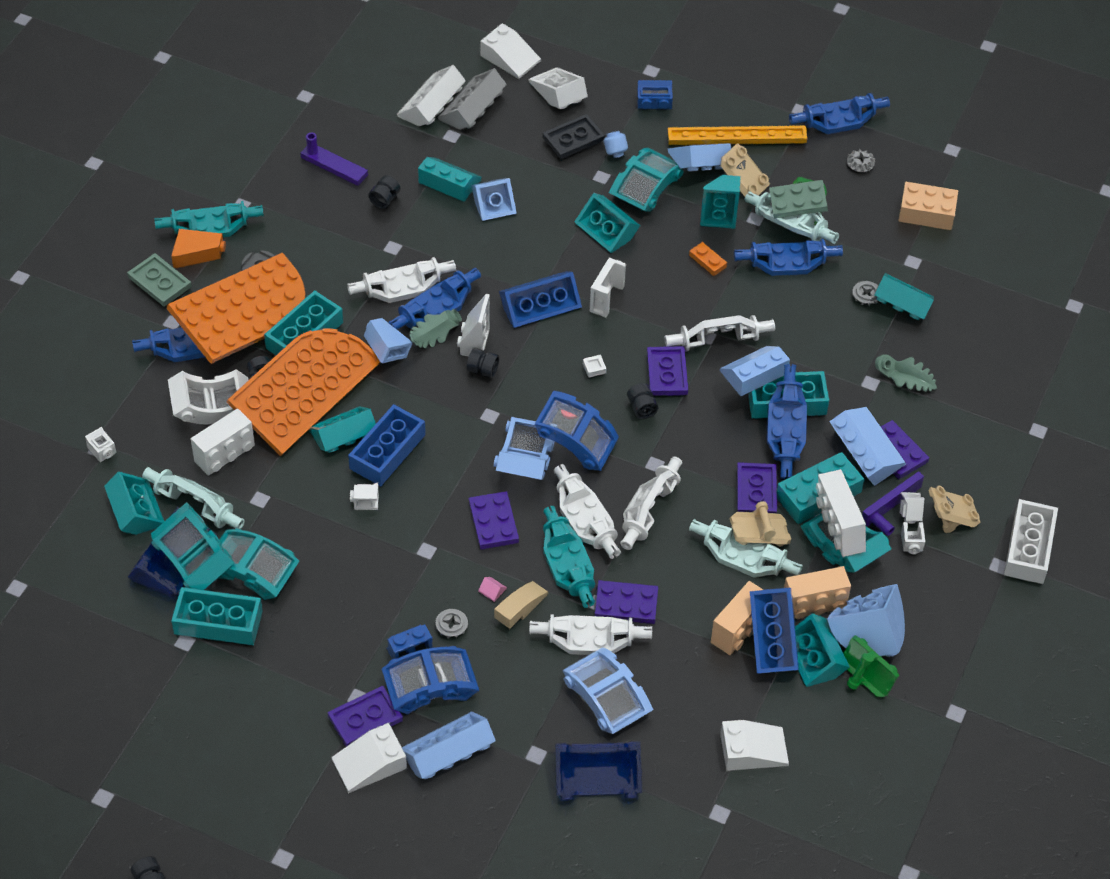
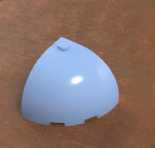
(874, 618)

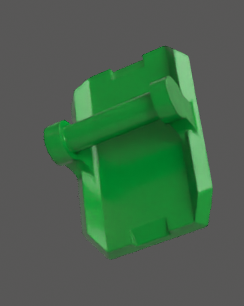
(869, 668)

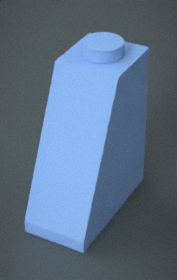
(386, 341)

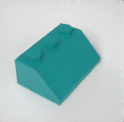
(447, 178)
(721, 202)
(606, 223)
(904, 296)
(343, 428)
(133, 503)
(818, 651)

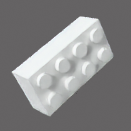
(841, 513)
(1031, 541)

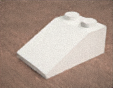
(508, 51)
(560, 87)
(475, 328)
(752, 745)
(370, 758)

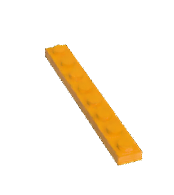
(736, 135)

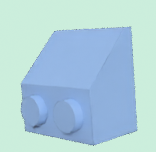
(494, 198)

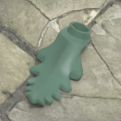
(434, 328)
(906, 372)

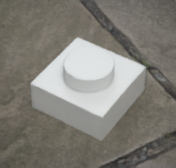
(594, 366)

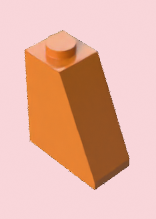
(196, 247)

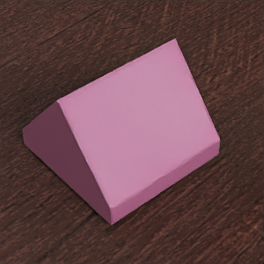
(491, 588)

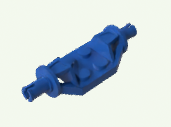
(840, 115)
(788, 257)
(437, 299)
(180, 345)
(787, 421)

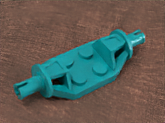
(211, 219)
(567, 557)

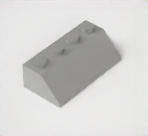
(473, 100)

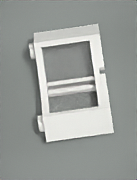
(203, 400)

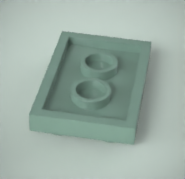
(798, 199)
(159, 279)

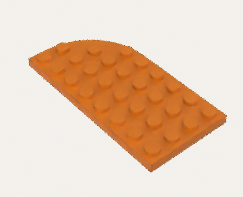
(240, 307)
(303, 384)

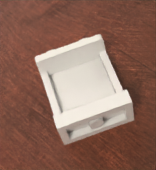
(610, 276)

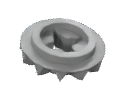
(854, 162)
(867, 287)
(445, 618)

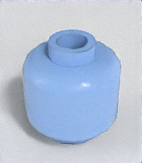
(615, 144)

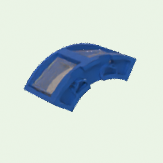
(577, 429)
(429, 675)

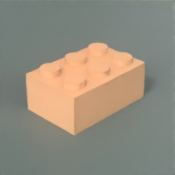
(928, 205)
(819, 591)
(734, 621)

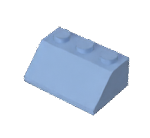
(699, 156)
(756, 369)

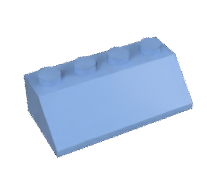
(868, 444)
(448, 744)

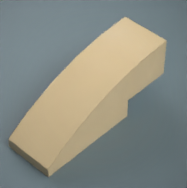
(519, 604)

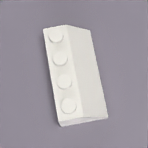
(432, 96)

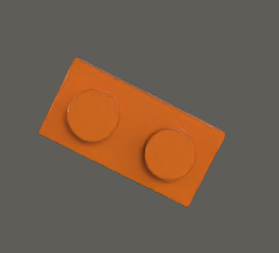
(708, 259)

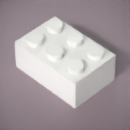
(222, 442)

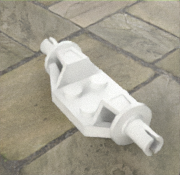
(402, 282)
(725, 324)
(585, 512)
(636, 516)
(590, 633)

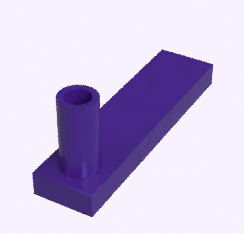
(332, 162)
(874, 513)

